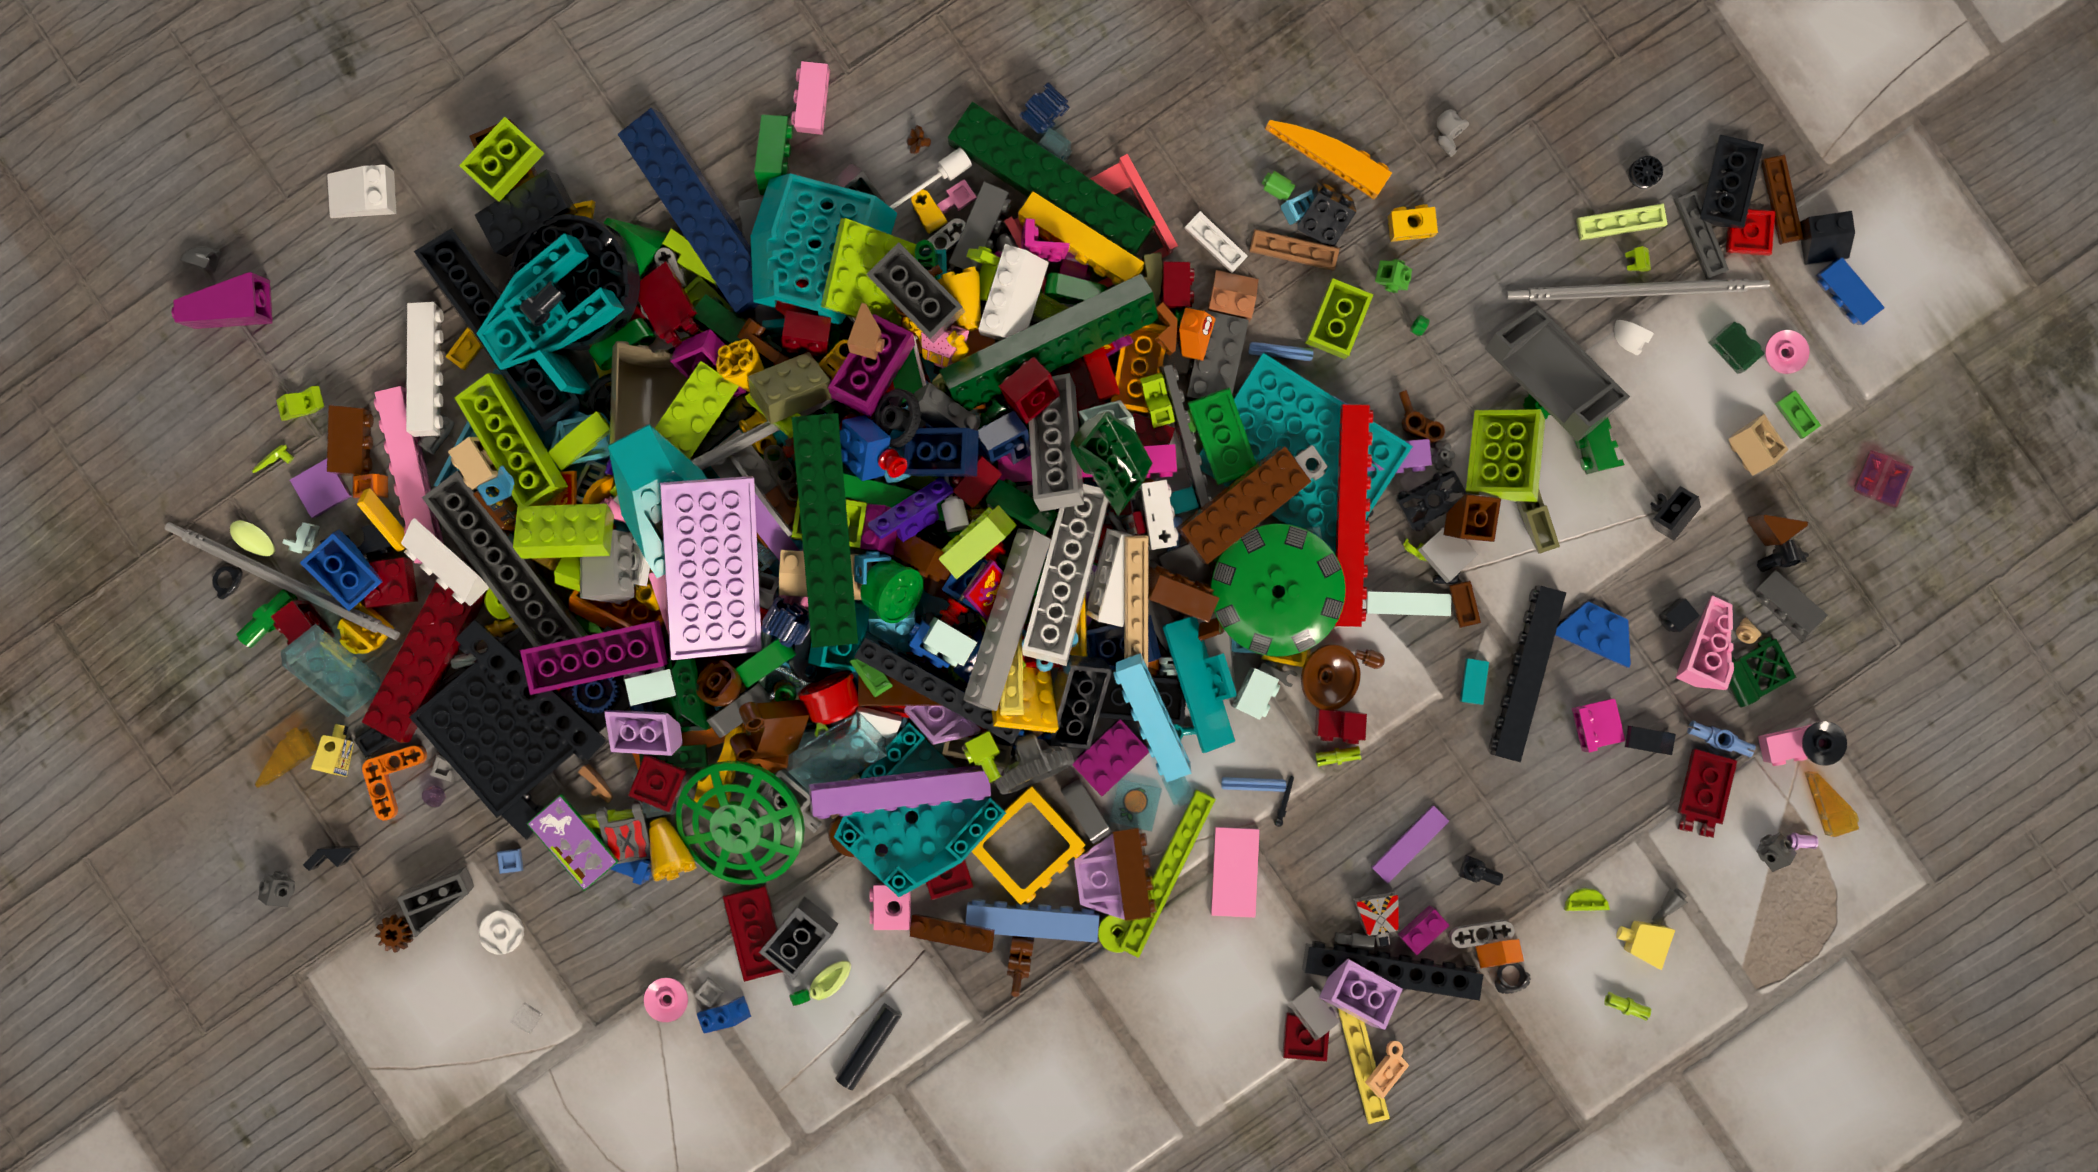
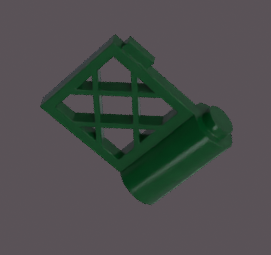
(1745, 684)

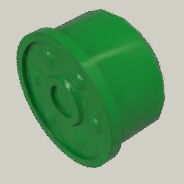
(892, 590)

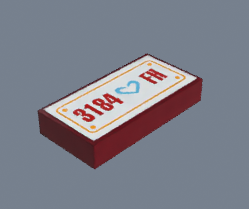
(1133, 523)

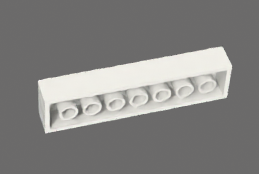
(1065, 578)

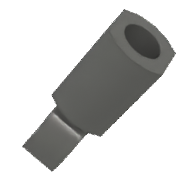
(1356, 940)

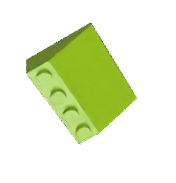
(1506, 454)

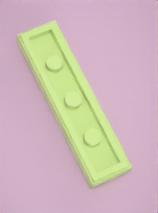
(1621, 222)

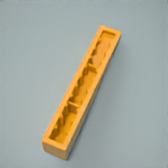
(1335, 156)

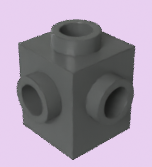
(1776, 851)
(276, 889)

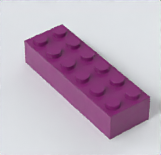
(594, 657)

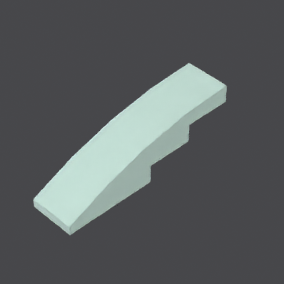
(1408, 603)

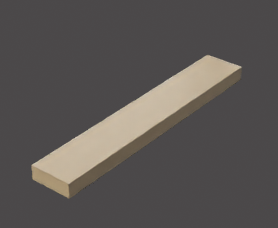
(1136, 596)

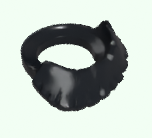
(236, 574)
(1523, 981)

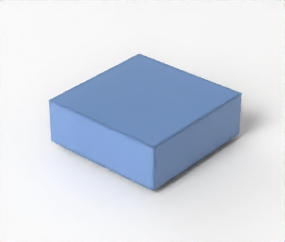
(510, 861)

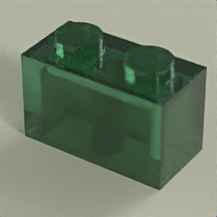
(1736, 347)

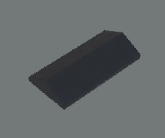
(1731, 182)

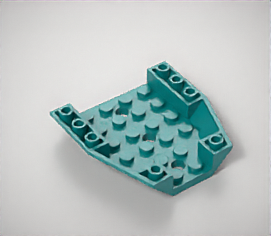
(789, 222)
(930, 845)

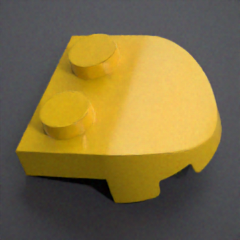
(359, 639)

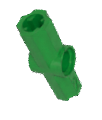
(262, 621)

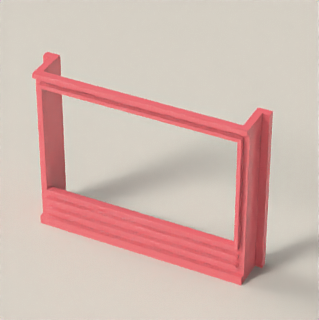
(1115, 181)

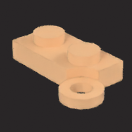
(1387, 1071)

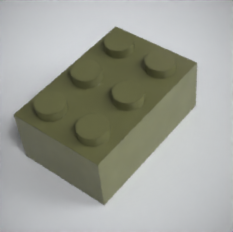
(789, 387)

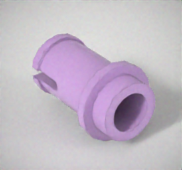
(1803, 841)

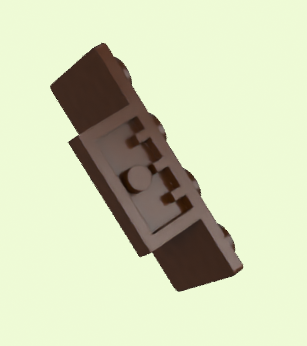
(898, 694)

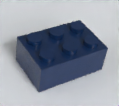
(942, 453)
(1108, 643)

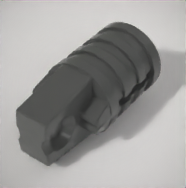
(433, 443)

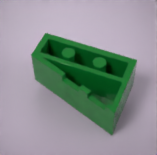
(772, 149)
(1598, 450)

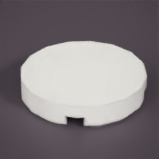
(501, 932)

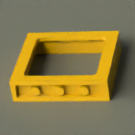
(1059, 865)

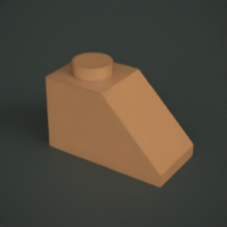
(865, 335)

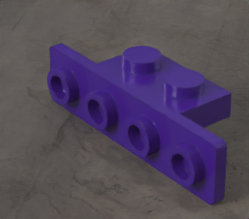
(913, 512)

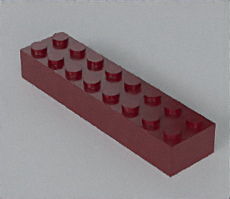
(420, 663)

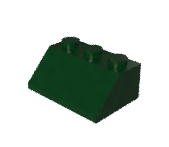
(1020, 506)

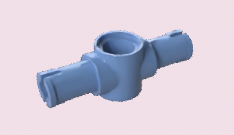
(1730, 743)

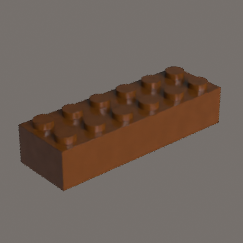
(1243, 504)

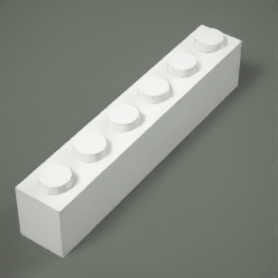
(424, 368)

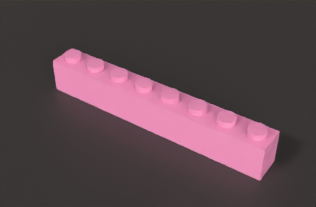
(406, 461)

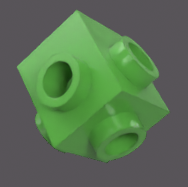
(1393, 275)

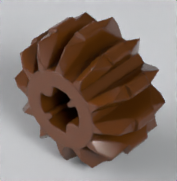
(398, 941)

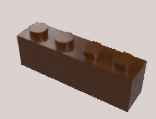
(1133, 874)

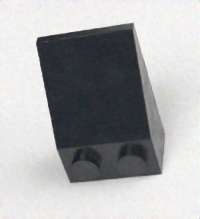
(799, 938)

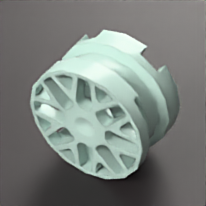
(1167, 668)

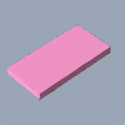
(1235, 872)

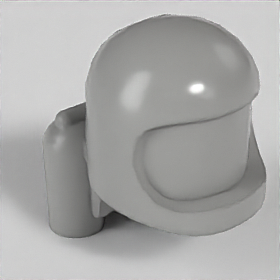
(1450, 127)

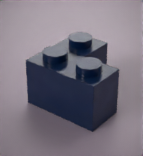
(1005, 437)

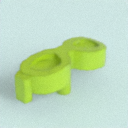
(1412, 550)

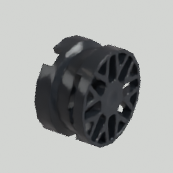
(1645, 172)

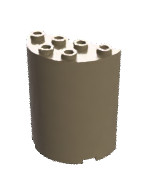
(641, 387)

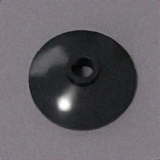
(1834, 743)

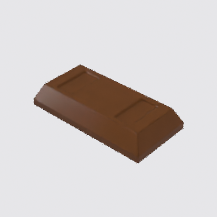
(1465, 604)

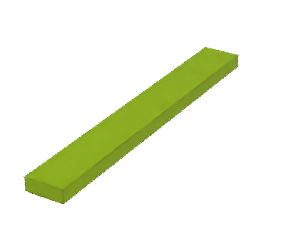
(1169, 869)

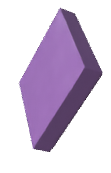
(320, 489)

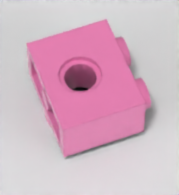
(883, 916)

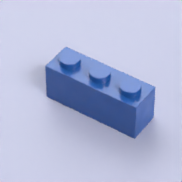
(1849, 292)

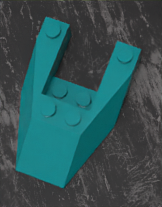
(510, 334)
(639, 467)

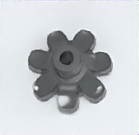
(1438, 458)

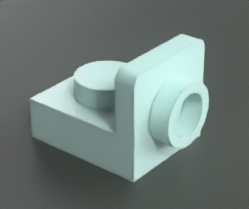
(305, 537)

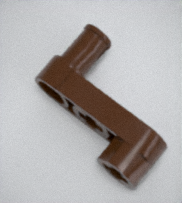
(753, 331)

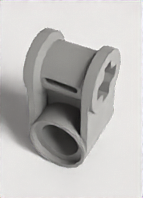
(659, 256)

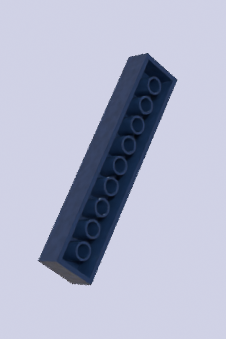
(693, 206)

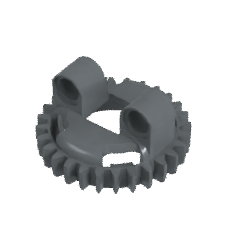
(1032, 764)

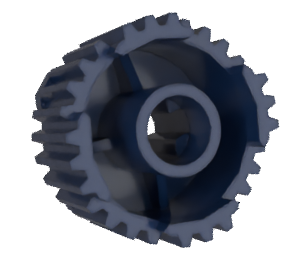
(1044, 109)
(786, 622)
(600, 703)

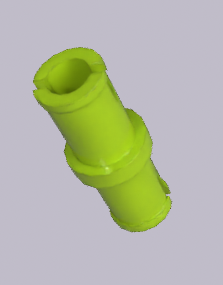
(1338, 756)
(1627, 1006)

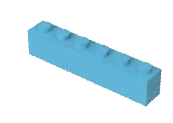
(1152, 717)

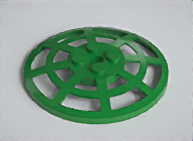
(743, 815)

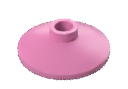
(1796, 349)
(658, 1007)

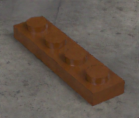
(952, 933)

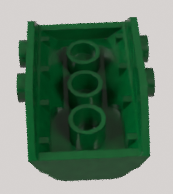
(1112, 456)
(686, 705)

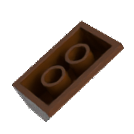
(349, 441)

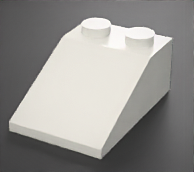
(362, 192)

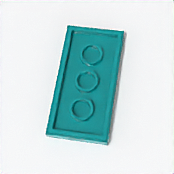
(562, 372)

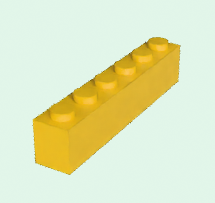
(1084, 242)

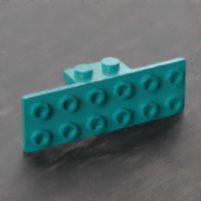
(1204, 683)

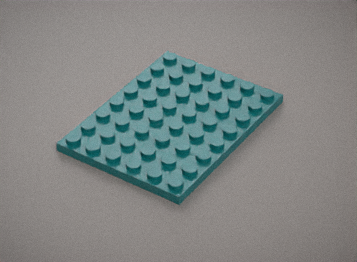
(1294, 413)

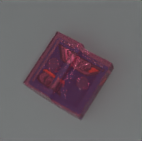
(1883, 479)

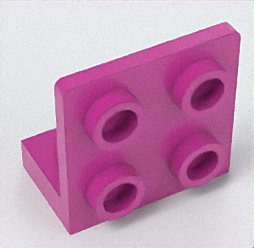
(1052, 250)
(1598, 725)

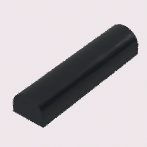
(868, 1047)

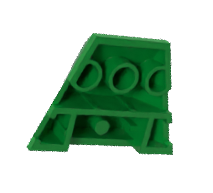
(642, 240)

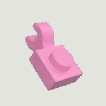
(958, 196)

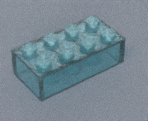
(330, 670)
(838, 753)

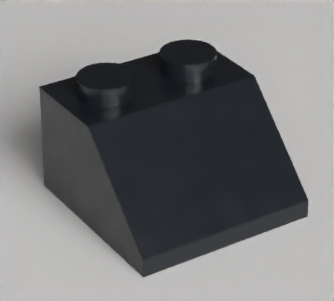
(1827, 237)

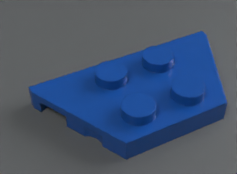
(1598, 632)

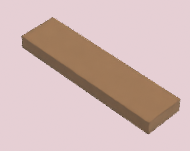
(1294, 249)

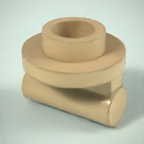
(1747, 632)

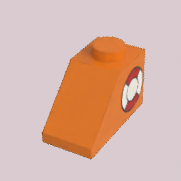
(1195, 333)

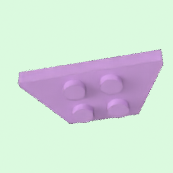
(940, 723)
(1099, 879)

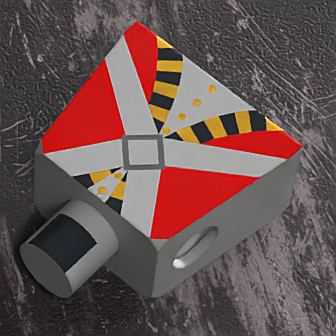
(1378, 915)

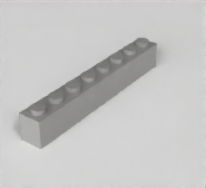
(1007, 619)

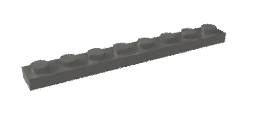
(1186, 438)

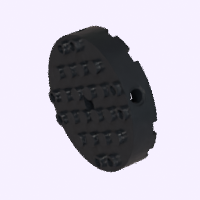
(608, 266)

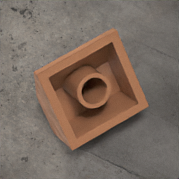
(1233, 295)

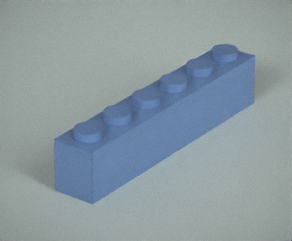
(1033, 921)

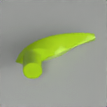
(279, 452)

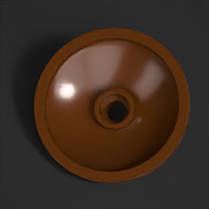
(1339, 681)

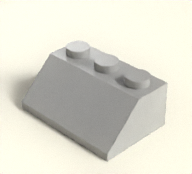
(609, 576)

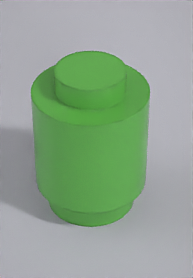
(1278, 185)

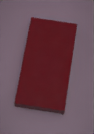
(751, 927)

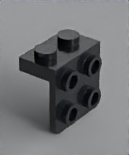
(1327, 215)

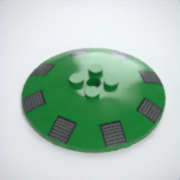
(1286, 558)

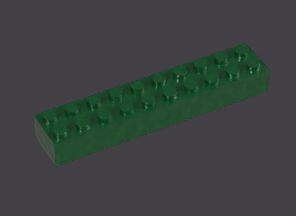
(1036, 170)
(1052, 341)
(824, 530)

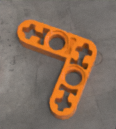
(383, 770)

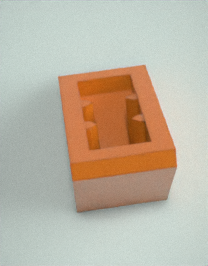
(377, 483)
(1499, 953)

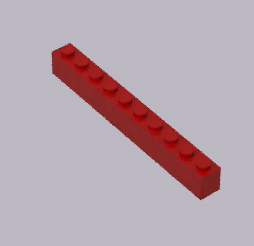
(1352, 508)

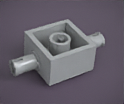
(774, 798)

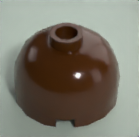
(719, 684)

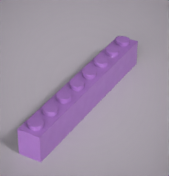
(898, 791)

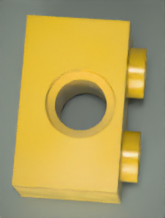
(1401, 230)

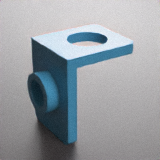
(503, 482)
(861, 561)

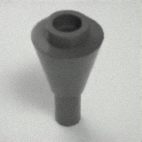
(1673, 901)

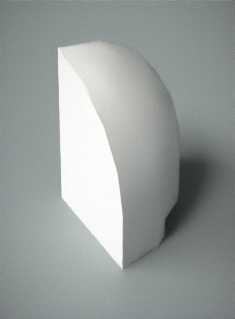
(1631, 336)

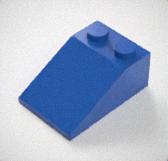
(342, 569)

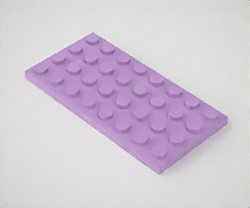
(711, 567)

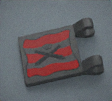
(626, 837)

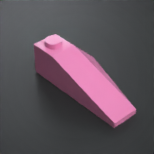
(1708, 655)

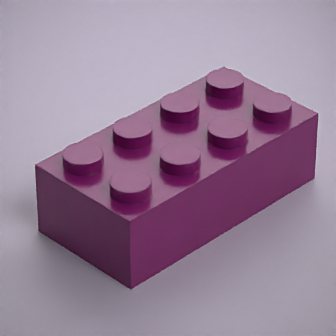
(864, 380)

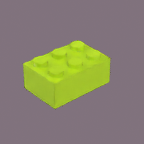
(501, 159)
(1339, 318)
(976, 540)

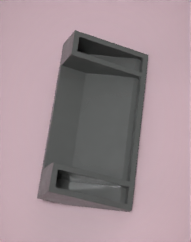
(1556, 372)

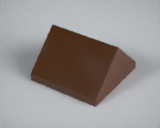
(1774, 529)

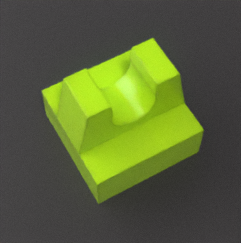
(1642, 259)

